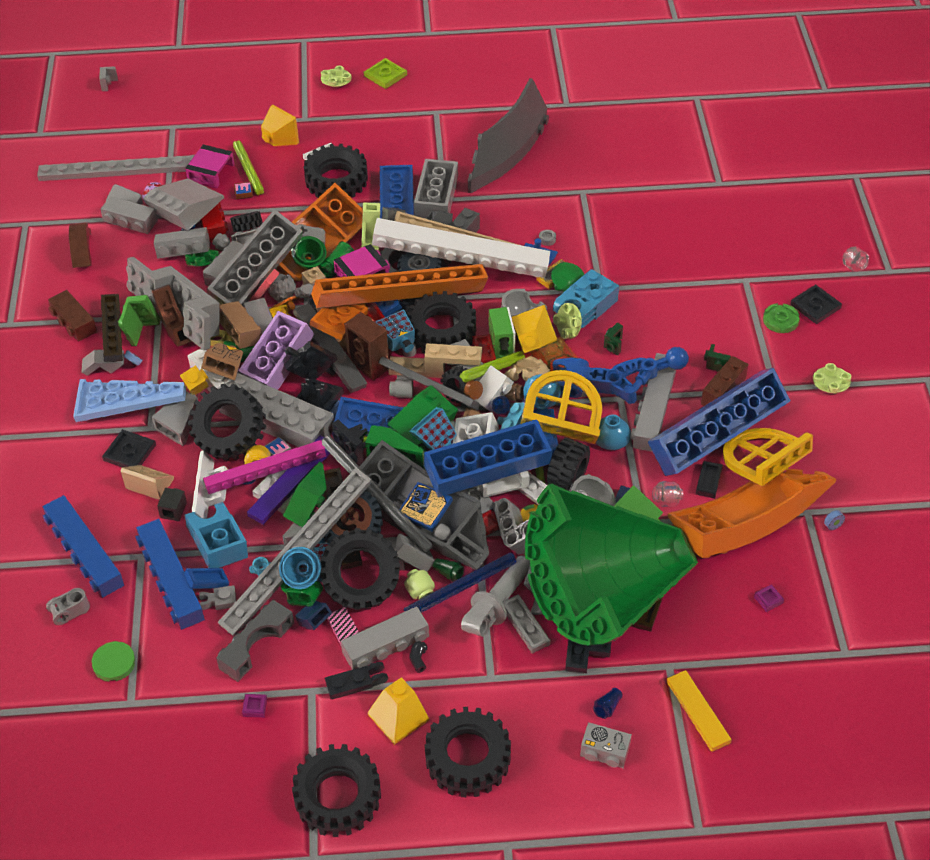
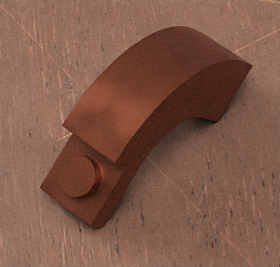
(79, 244)
(170, 314)

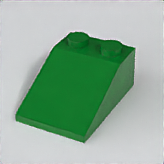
(419, 408)
(396, 441)
(307, 496)

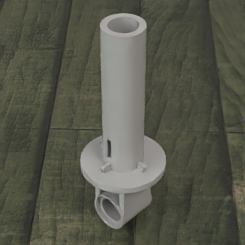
(489, 607)

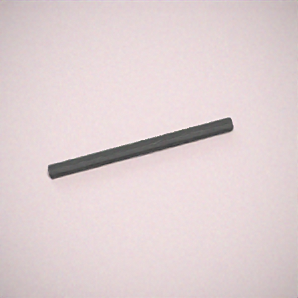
(384, 502)

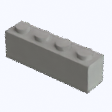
(385, 638)

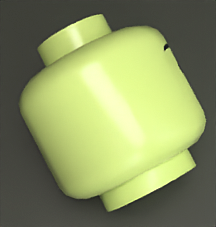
(419, 584)

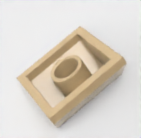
(146, 480)

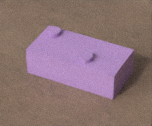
(268, 356)

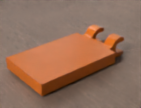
(332, 319)

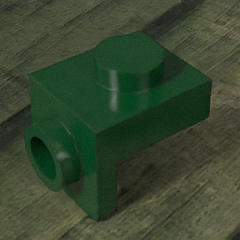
(613, 338)
(715, 360)

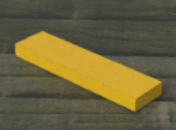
(698, 711)

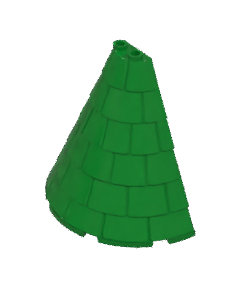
(599, 564)

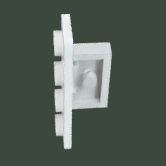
(201, 498)

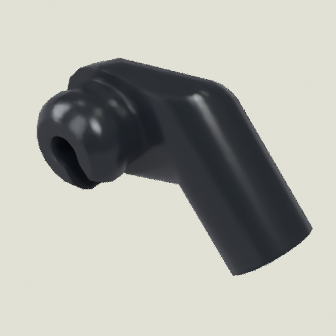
(415, 656)

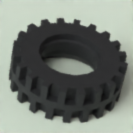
(335, 158)
(442, 305)
(245, 435)
(360, 541)
(336, 763)
(464, 777)

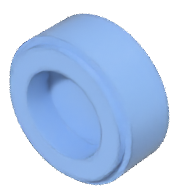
(133, 358)

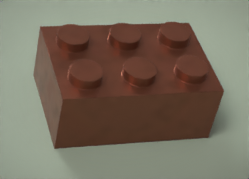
(366, 345)

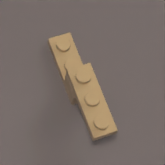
(437, 357)

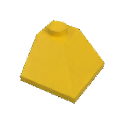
(279, 128)
(533, 328)
(398, 711)

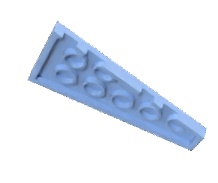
(121, 396)

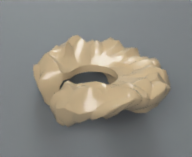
(527, 365)

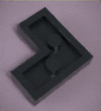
(578, 655)

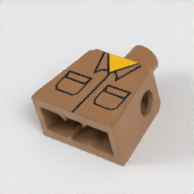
(223, 360)

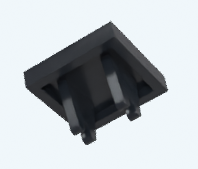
(320, 393)
(350, 440)

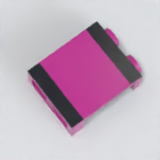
(208, 164)
(361, 262)

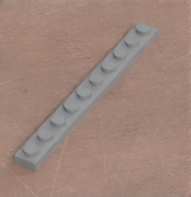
(113, 168)
(307, 537)

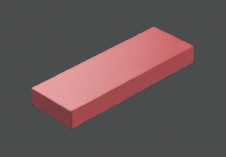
(265, 285)

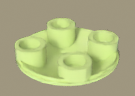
(335, 77)
(568, 320)
(832, 379)

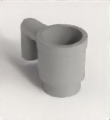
(401, 387)

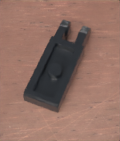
(355, 680)

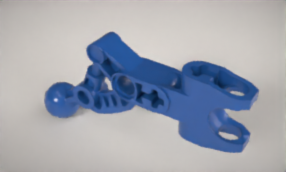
(614, 380)

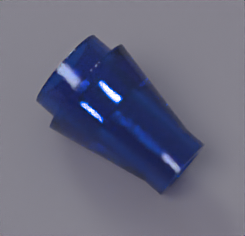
(501, 405)
(606, 704)

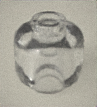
(855, 259)
(667, 494)

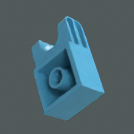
(591, 294)
(217, 537)

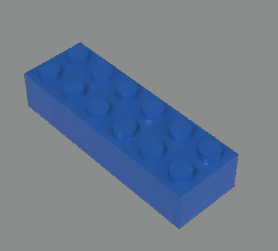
(487, 458)

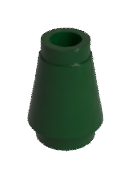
(449, 569)

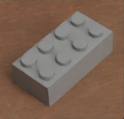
(436, 187)

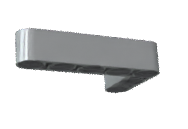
(511, 524)

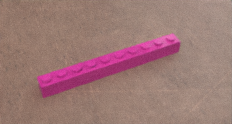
(264, 467)

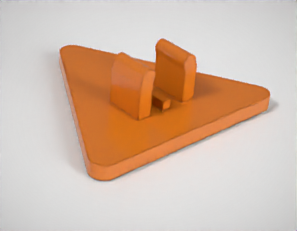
(289, 302)

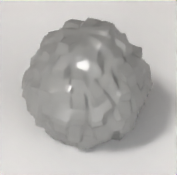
(282, 287)

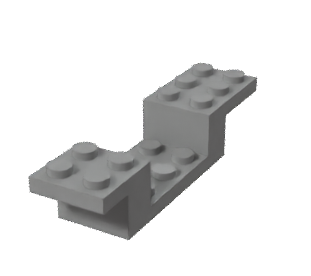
(197, 306)

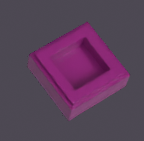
(769, 598)
(254, 705)

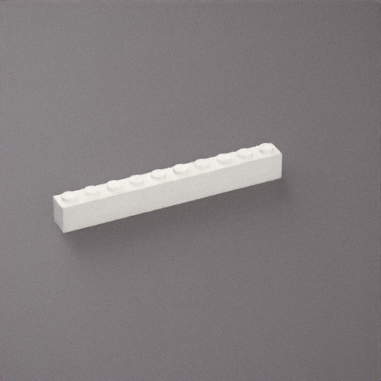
(460, 248)

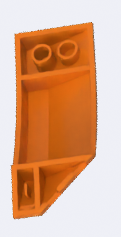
(336, 215)
(749, 511)

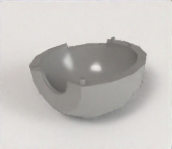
(518, 301)
(595, 488)

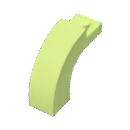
(371, 212)

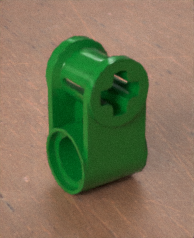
(302, 597)

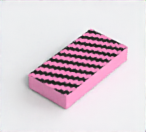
(342, 624)

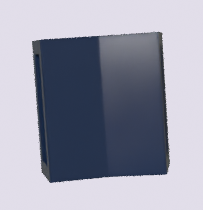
(313, 616)

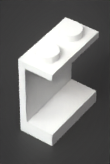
(505, 484)

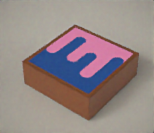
(243, 190)

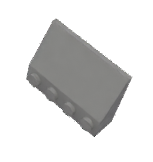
(183, 202)

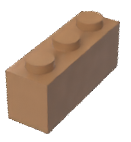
(239, 324)

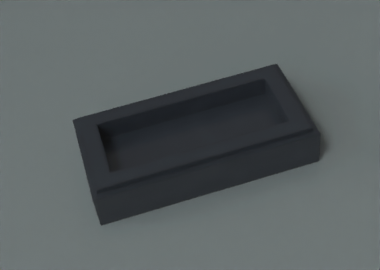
(709, 479)

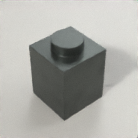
(172, 504)

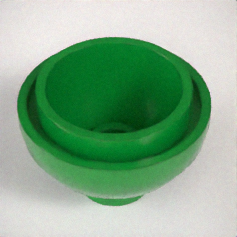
(309, 247)

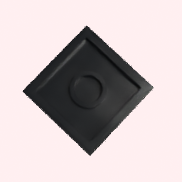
(816, 304)
(129, 449)

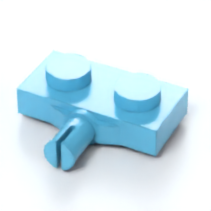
(513, 418)

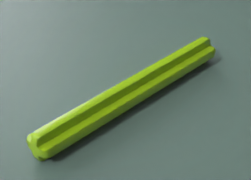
(248, 168)
(498, 364)

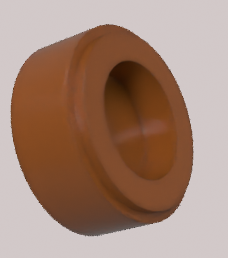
(473, 389)

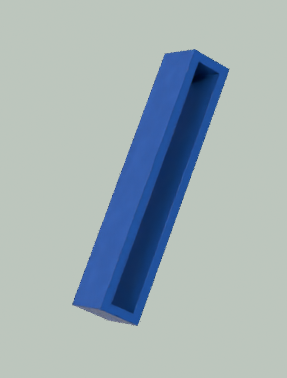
(83, 546)
(170, 574)

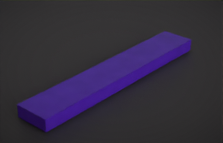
(281, 490)

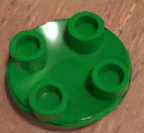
(201, 258)
(565, 275)

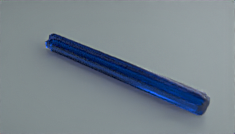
(463, 583)

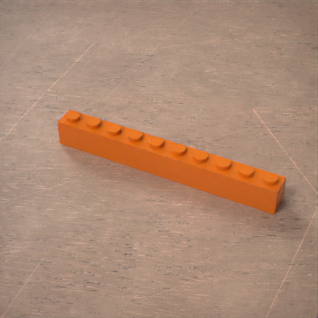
(398, 285)

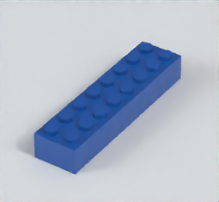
(718, 421)

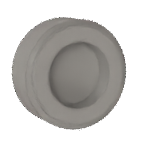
(547, 237)

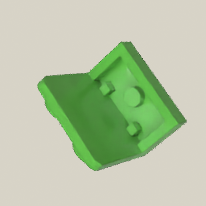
(137, 313)

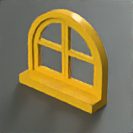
(559, 426)
(775, 463)

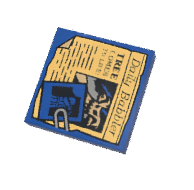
(424, 506)

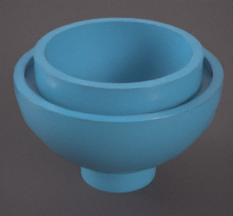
(551, 389)
(613, 433)
(290, 567)

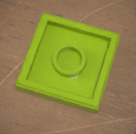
(385, 73)

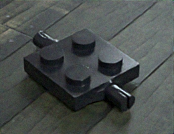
(310, 361)

